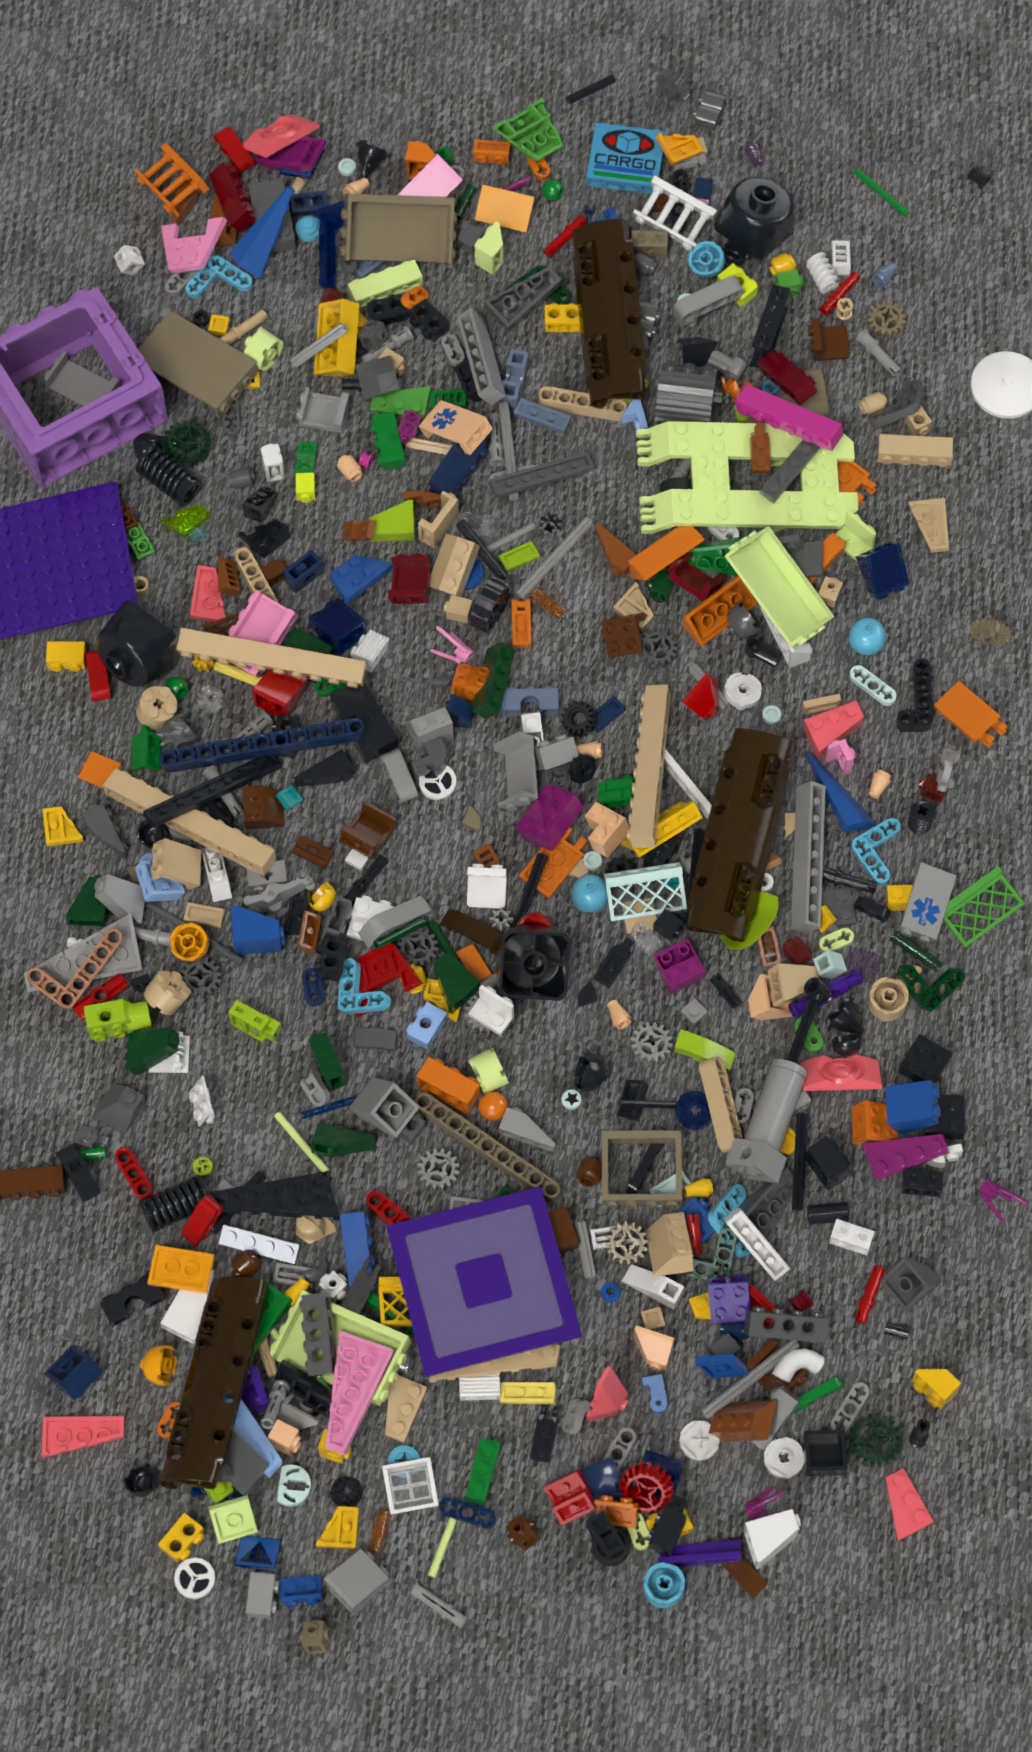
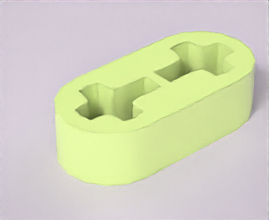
(834, 936)
(644, 1533)

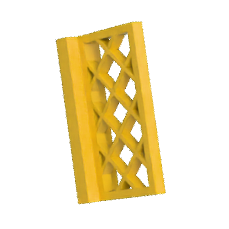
(669, 824)
(393, 1286)

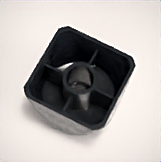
(756, 216)
(136, 646)
(547, 977)

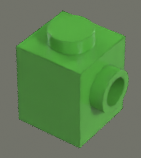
(791, 280)

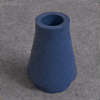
(735, 1329)

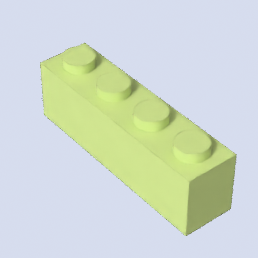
(385, 283)

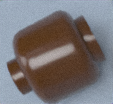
(589, 1171)
(246, 1264)

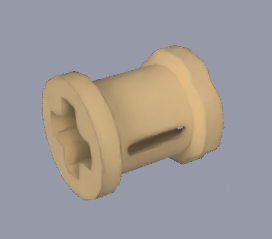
(847, 312)

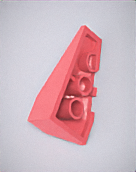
(608, 1397)

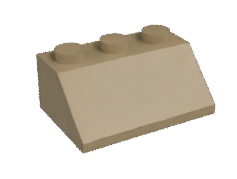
(453, 565)
(669, 1245)

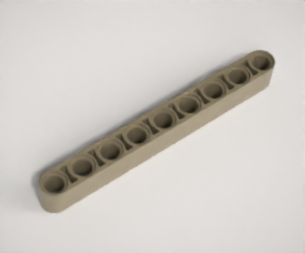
(484, 1139)

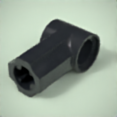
(764, 652)

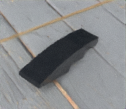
(306, 1387)

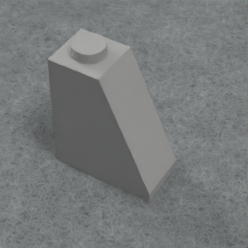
(120, 897)

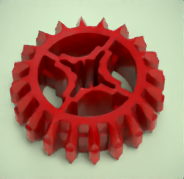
(648, 1480)

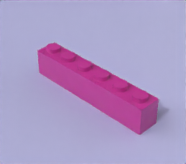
(789, 417)

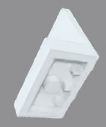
(492, 1010)

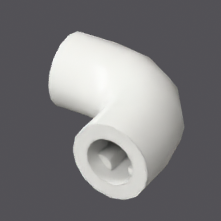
(797, 1360)

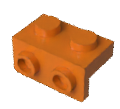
(491, 152)
(620, 1512)

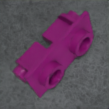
(408, 425)

